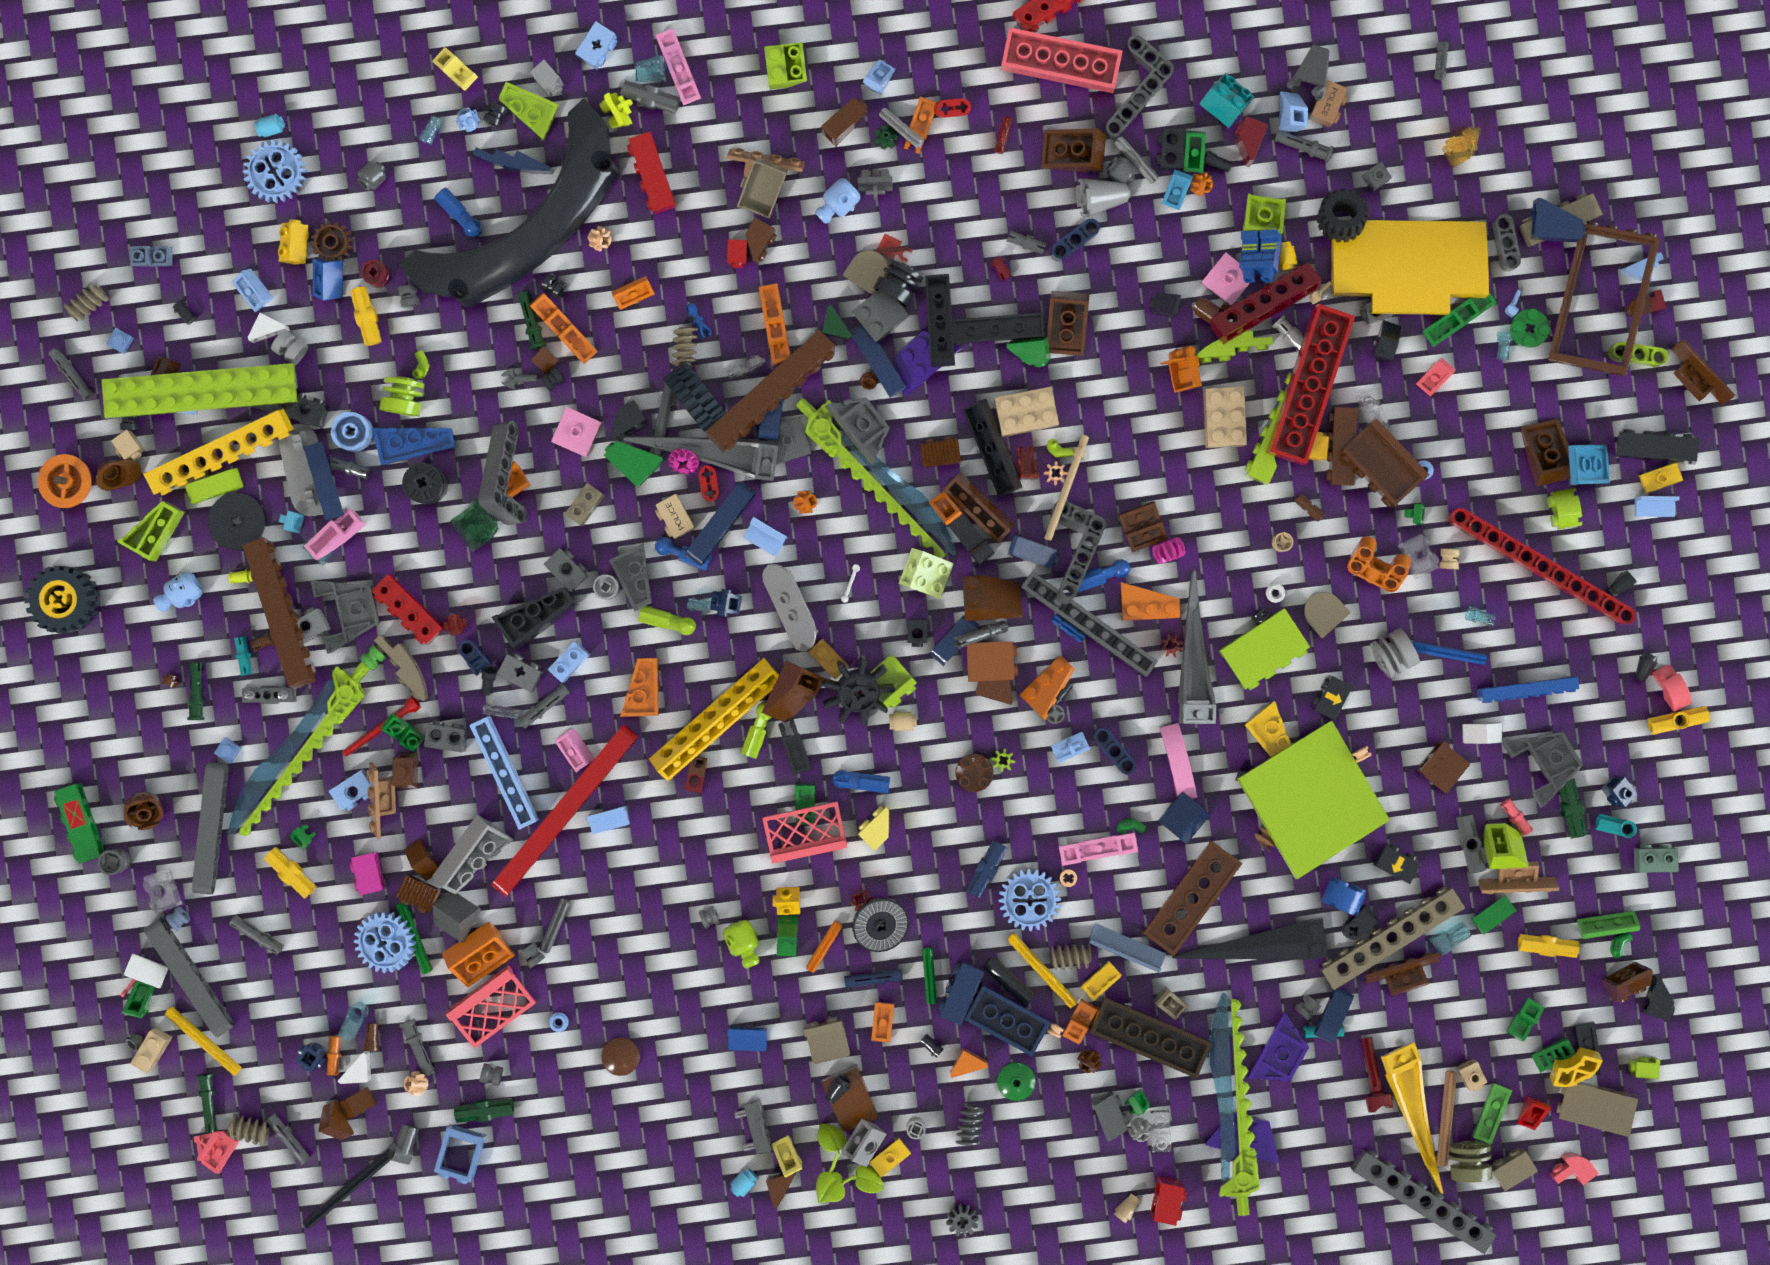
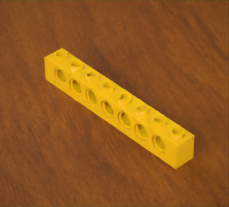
(157, 477)
(715, 720)

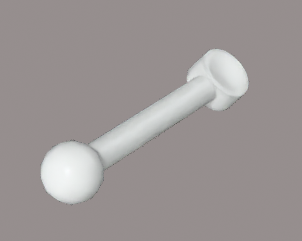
(844, 598)

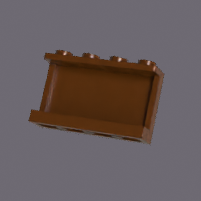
(1383, 463)

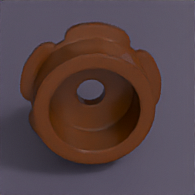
(868, 380)
(169, 680)

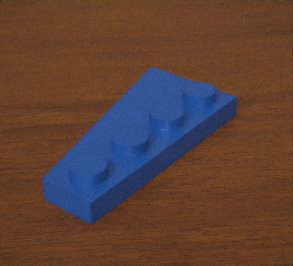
(407, 443)

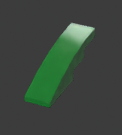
(1457, 318)

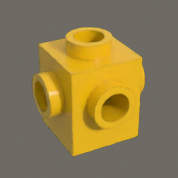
(787, 900)

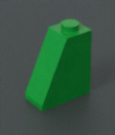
(633, 462)

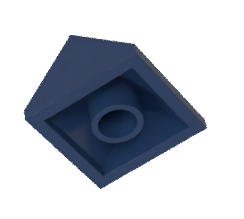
(1184, 817)

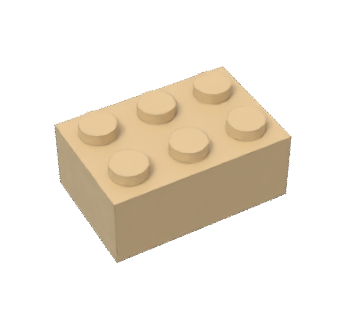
(1026, 412)
(1224, 417)

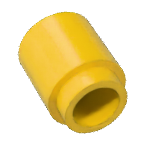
(1287, 257)

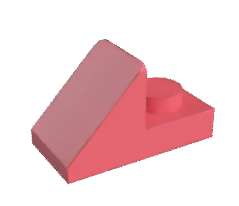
(1435, 376)

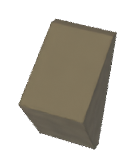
(1170, 1003)

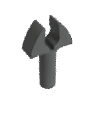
(517, 378)

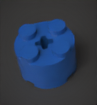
(1344, 896)

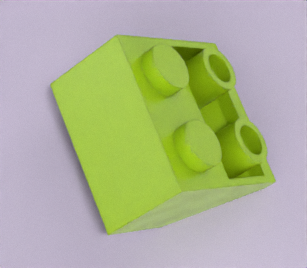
(785, 65)
(1504, 847)

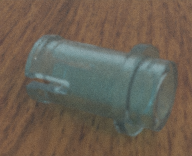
(698, 605)

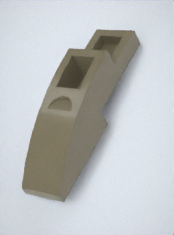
(409, 671)

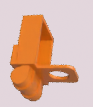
(1184, 369)

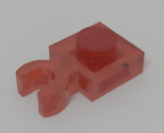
(891, 247)
(1026, 466)

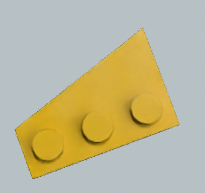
(1269, 730)

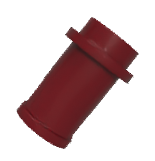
(1001, 268)

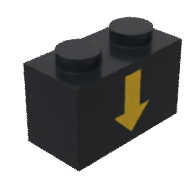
(1332, 697)
(1397, 864)

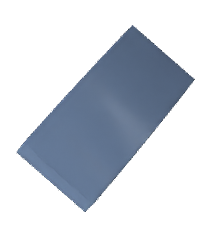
(150, 256)

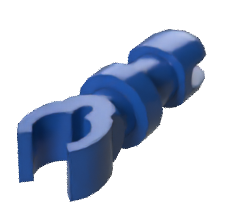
(698, 321)

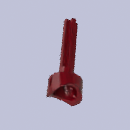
(1377, 1098)

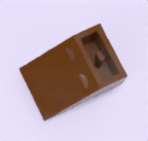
(792, 692)

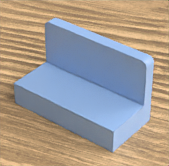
(1655, 506)
(764, 537)
(608, 820)

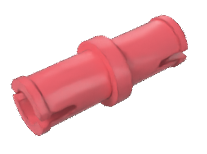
(1516, 817)

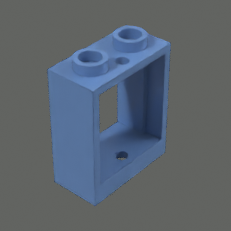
(465, 1135)

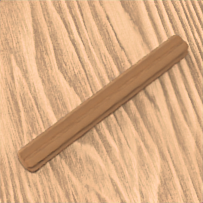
(1446, 1118)

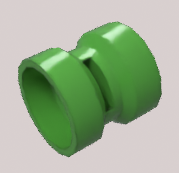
(373, 657)

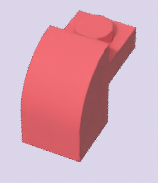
(1673, 686)
(1576, 1165)

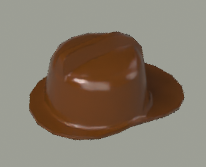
(117, 474)

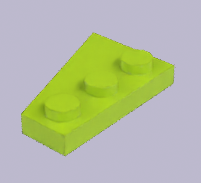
(530, 108)

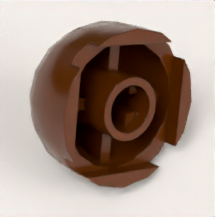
(143, 810)

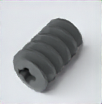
(971, 1124)

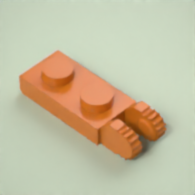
(922, 120)

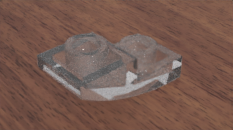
(752, 364)
(1371, 407)
(1161, 1131)

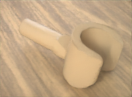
(1316, 297)

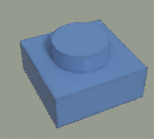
(120, 340)
(227, 750)

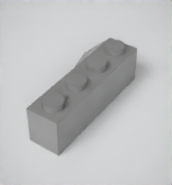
(470, 854)

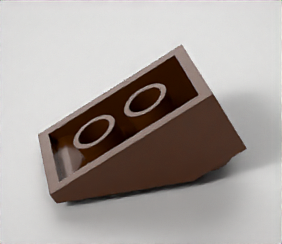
(1074, 150)
(1067, 322)
(1546, 452)
(991, 598)
(1627, 981)
(855, 1103)

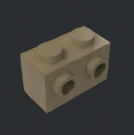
(1513, 1169)

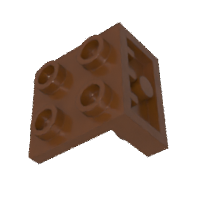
(1443, 766)

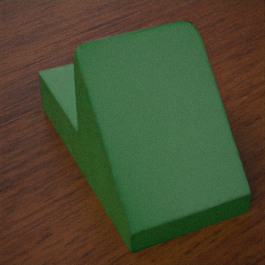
(138, 1000)

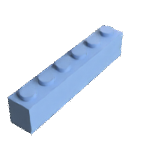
(504, 772)

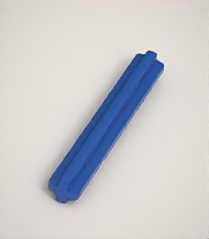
(1450, 653)

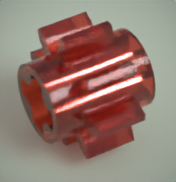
(454, 624)
(1177, 648)
(855, 898)

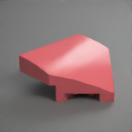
(215, 1149)

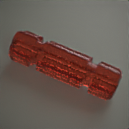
(1003, 135)

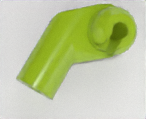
(422, 367)
(1057, 451)

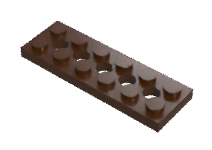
(1196, 910)

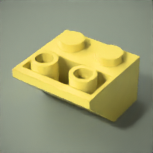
(876, 830)

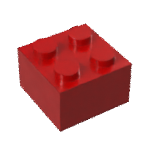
(1167, 1200)

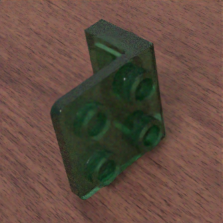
(475, 525)

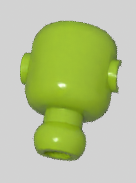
(742, 940)

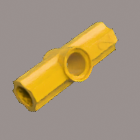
(365, 316)
(1689, 718)
(290, 872)
(1548, 945)

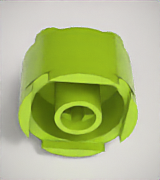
(1565, 509)

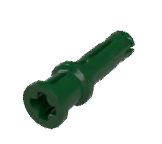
(533, 329)
(195, 702)
(206, 1093)

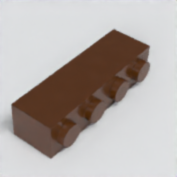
(1342, 431)
(979, 507)

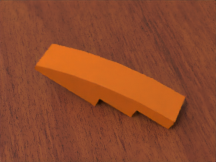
(774, 323)
(563, 328)

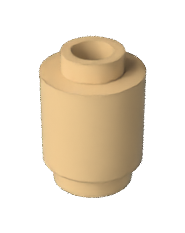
(902, 721)

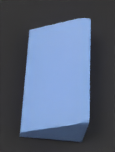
(252, 289)

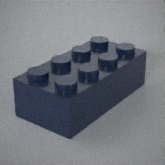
(1007, 1019)

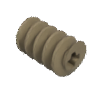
(86, 302)
(684, 346)
(1071, 956)
(247, 1130)

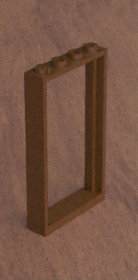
(1609, 231)

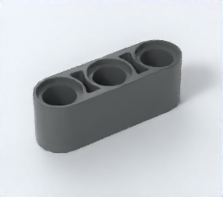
(1510, 234)

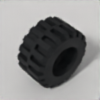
(1338, 228)

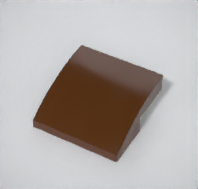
(1142, 526)

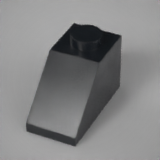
(1165, 304)
(1387, 341)
(1658, 1000)

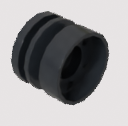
(899, 281)
(434, 477)

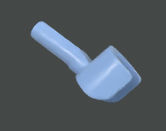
(1511, 309)

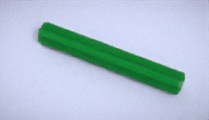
(419, 952)

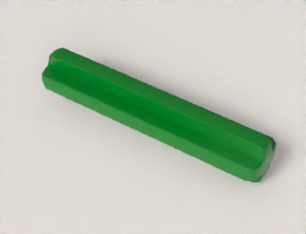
(929, 975)

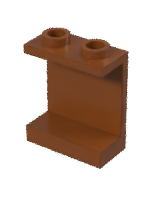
(991, 661)

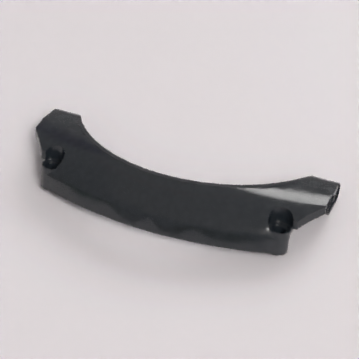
(567, 206)

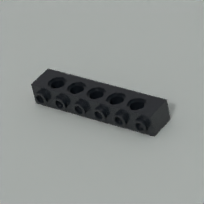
(315, 417)

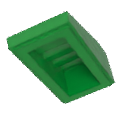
(1550, 1049)

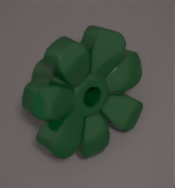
(884, 141)

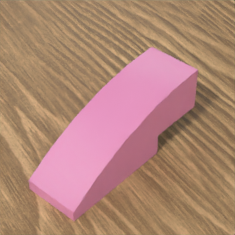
(335, 534)

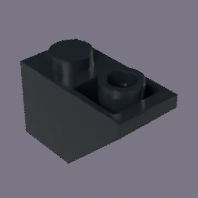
(627, 419)

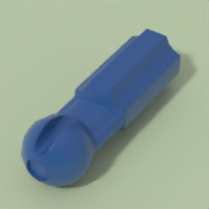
(458, 212)
(665, 546)
(1099, 575)
(861, 781)

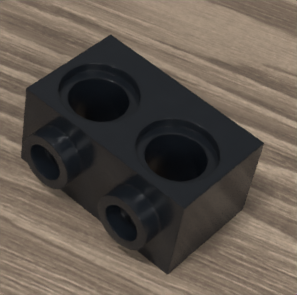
(1176, 150)

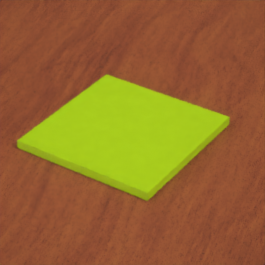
(1313, 799)

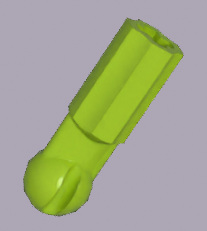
(666, 620)
(756, 733)

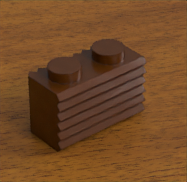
(940, 453)
(418, 893)

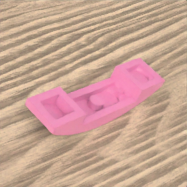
(678, 66)
(1178, 760)
(1098, 848)

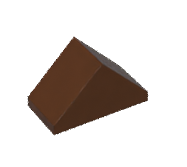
(421, 860)
(357, 1103)
(334, 1122)
(778, 1186)

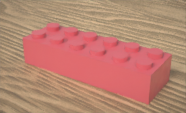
(1061, 60)

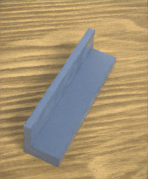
(1127, 947)

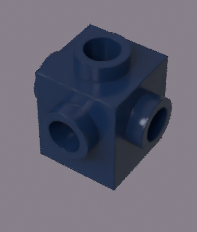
(725, 602)
(1619, 791)
(306, 1061)

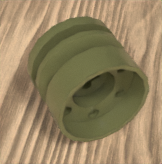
(1470, 1161)

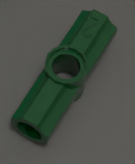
(1572, 809)
(483, 1110)

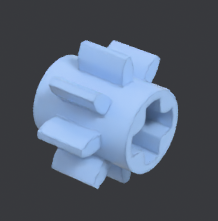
(467, 119)

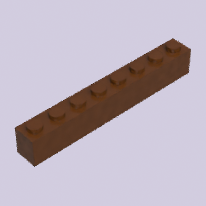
(771, 391)
(279, 613)

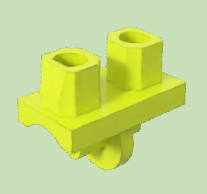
(619, 108)

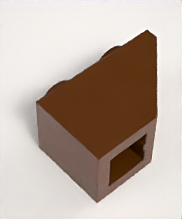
(759, 237)

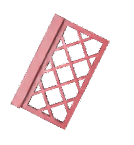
(808, 848)
(482, 992)

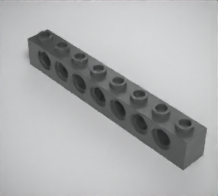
(1090, 625)
(1480, 1240)

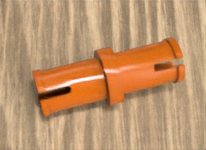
(333, 1055)

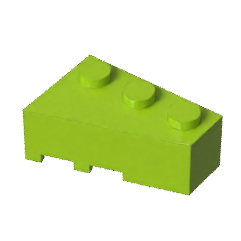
(154, 531)

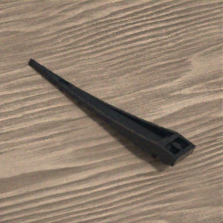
(1290, 942)

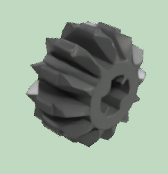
(969, 1223)

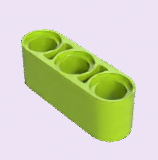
(1647, 354)
(214, 486)

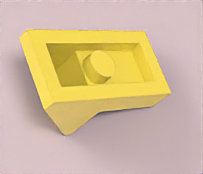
(787, 1156)

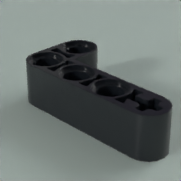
(970, 538)

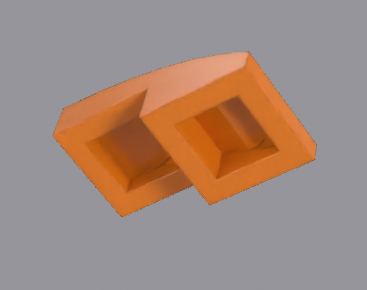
(1080, 1021)

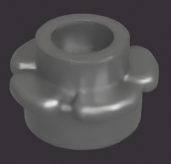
(134, 1042)

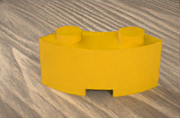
(1575, 1069)

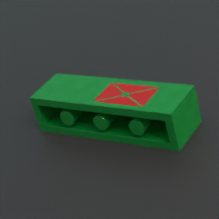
(79, 823)

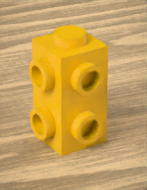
(293, 242)

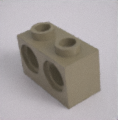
(584, 504)

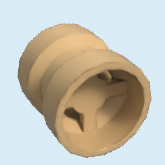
(1285, 541)
(1449, 559)

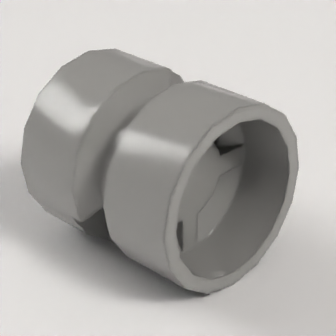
(289, 347)
(606, 587)

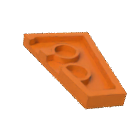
(1147, 604)

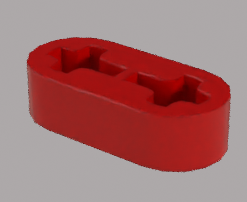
(952, 112)
(713, 482)

